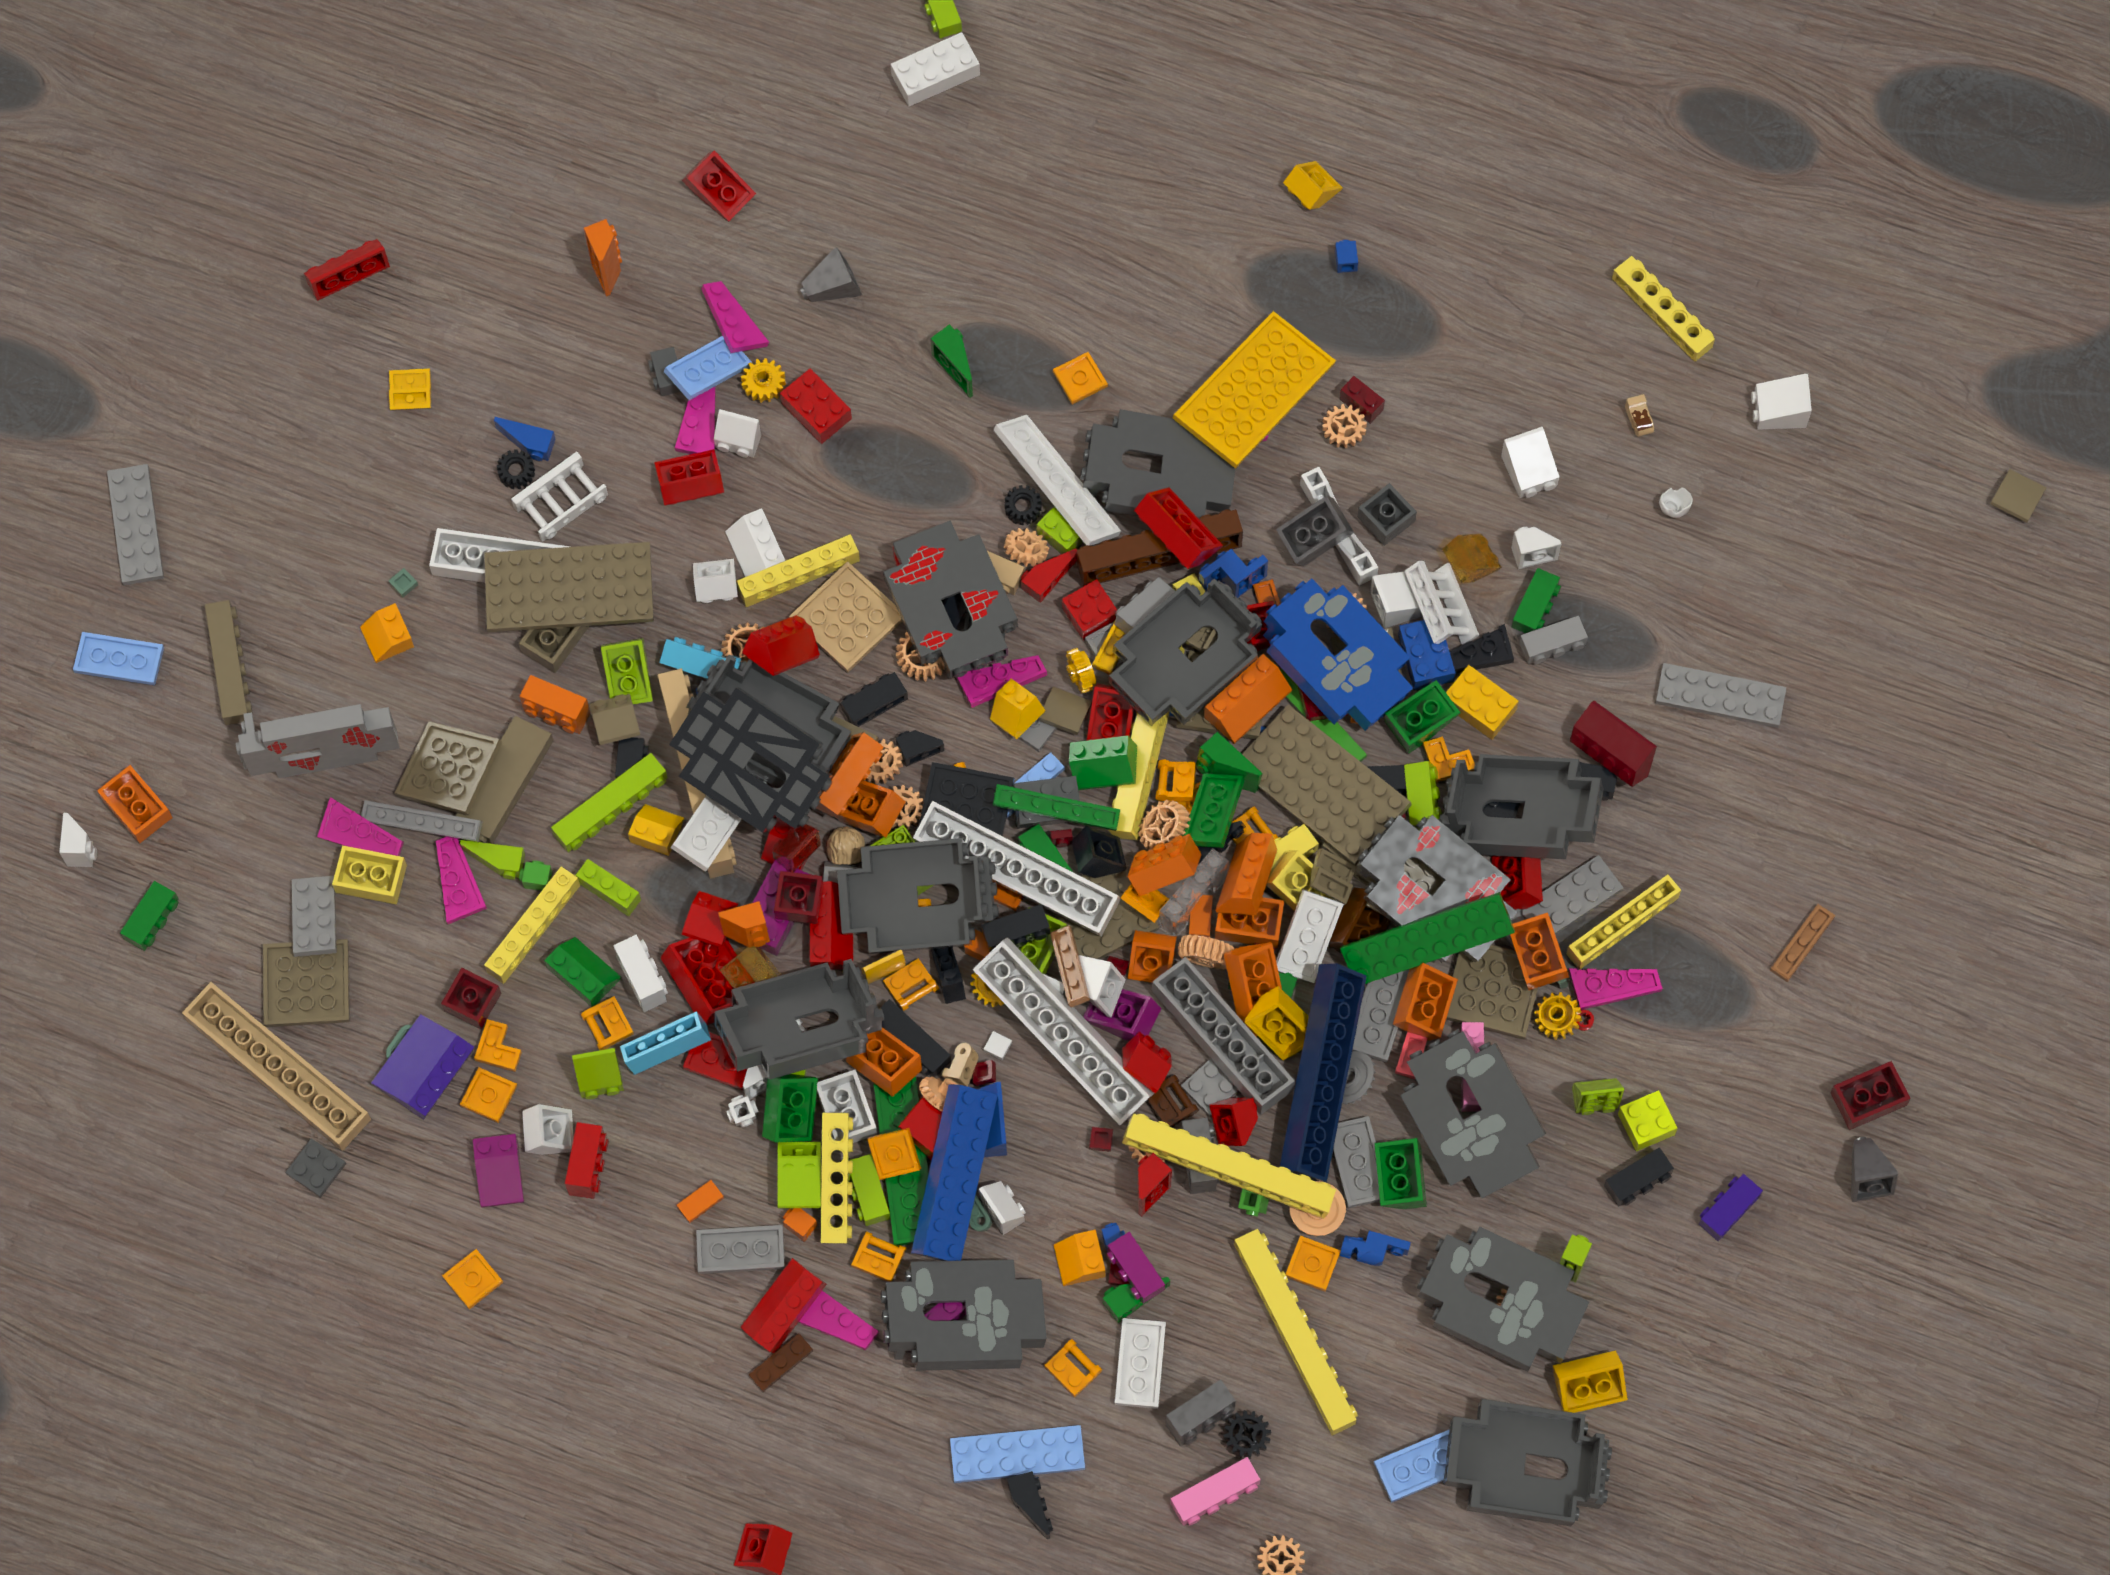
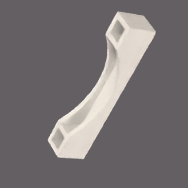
(1351, 549)

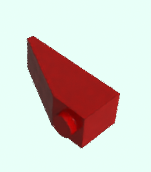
(1046, 575)

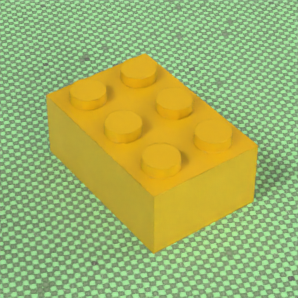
(1482, 702)

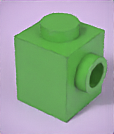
(535, 875)
(1253, 1203)

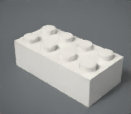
(935, 69)

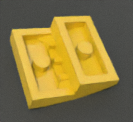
(410, 389)
(884, 967)

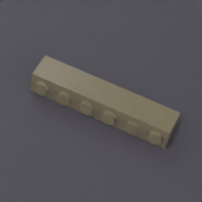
(227, 661)

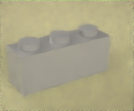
(1142, 604)
(1553, 640)

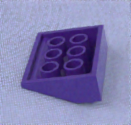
(422, 1066)

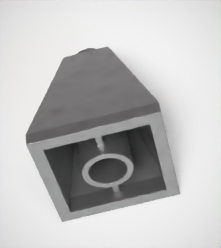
(831, 280)
(1871, 1171)

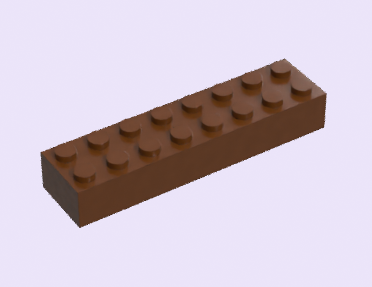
(1147, 552)

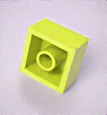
(1647, 1120)

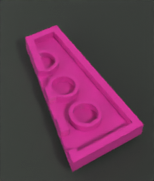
(734, 323)
(698, 424)
(984, 683)
(352, 830)
(458, 883)
(1613, 985)
(838, 1321)

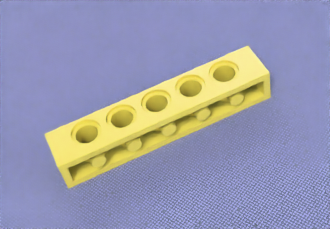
(1693, 346)
(797, 570)
(1623, 922)
(532, 925)
(830, 1233)

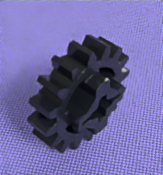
(1238, 1439)

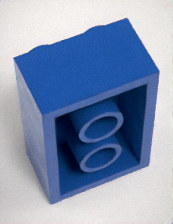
(1427, 659)

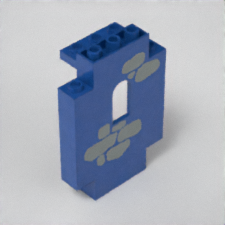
(1356, 680)

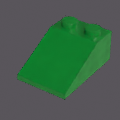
(950, 353)
(1421, 716)
(1220, 757)

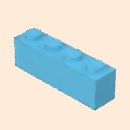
(692, 657)
(665, 1043)

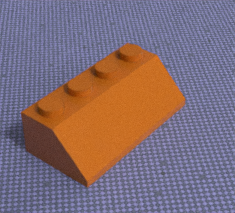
(604, 253)
(1247, 699)
(848, 772)
(1248, 875)
(1251, 974)

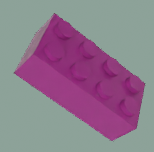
(777, 929)

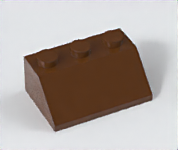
(1357, 921)

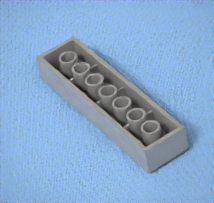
(1223, 1035)

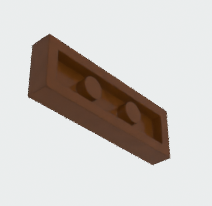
(780, 1362)

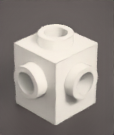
(742, 1103)

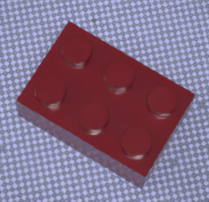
(1870, 1095)

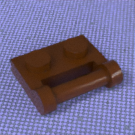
(1165, 1106)

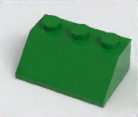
(1103, 762)
(582, 971)
(790, 1108)
(1400, 1174)

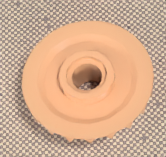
(935, 1090)
(1318, 1226)

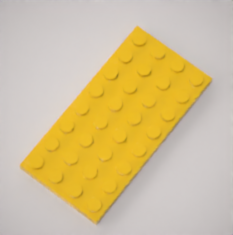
(1254, 389)

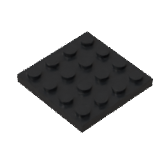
(967, 794)

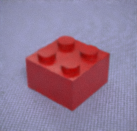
(1089, 609)

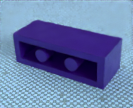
(1730, 1206)

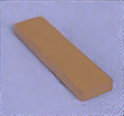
(1802, 943)
(1070, 966)

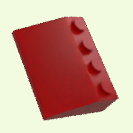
(697, 973)

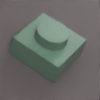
(403, 582)

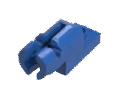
(1374, 1248)

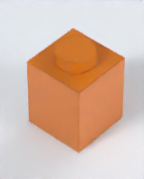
(978, 948)
(799, 1223)

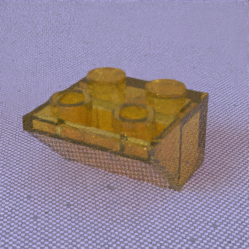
(1471, 557)
(749, 967)

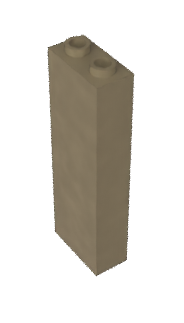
(509, 775)

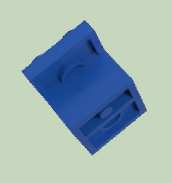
(1232, 571)

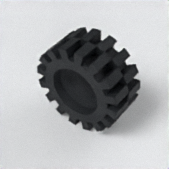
(513, 458)
(1023, 516)

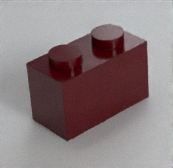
(1362, 398)

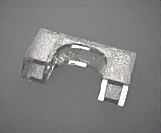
(1208, 875)

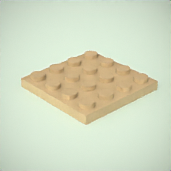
(849, 616)

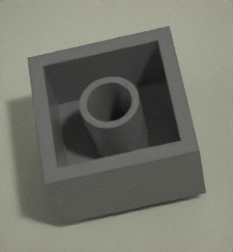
(1387, 514)

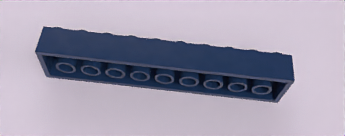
(1323, 1071)

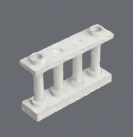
(556, 477)
(1431, 607)

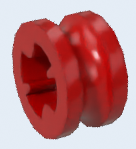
(1586, 1013)

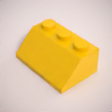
(1279, 1022)
(1590, 1382)

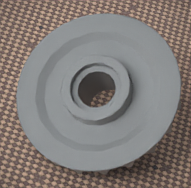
(1359, 1077)

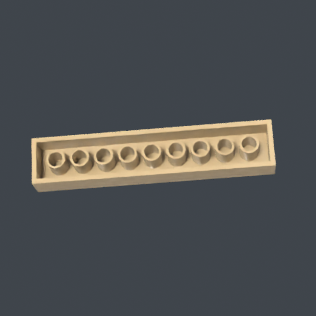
(676, 695)
(276, 1066)

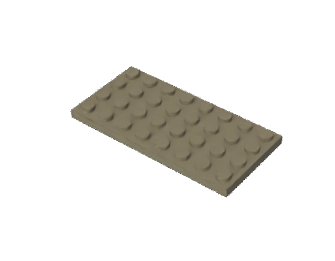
(568, 587)
(1323, 784)

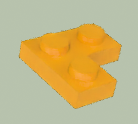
(1439, 756)
(491, 1049)

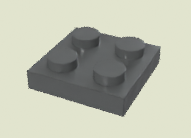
(315, 1168)

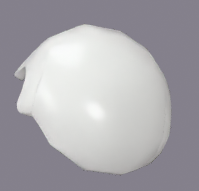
(1675, 502)

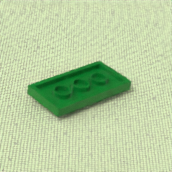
(1214, 809)

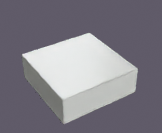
(997, 1045)

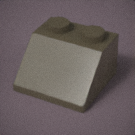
(614, 719)

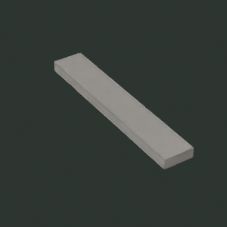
(422, 821)

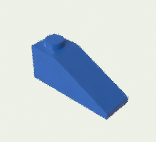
(531, 439)

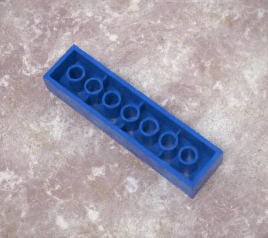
(954, 1173)

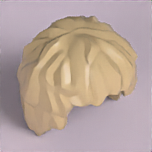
(845, 846)

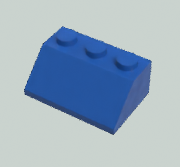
(997, 1138)

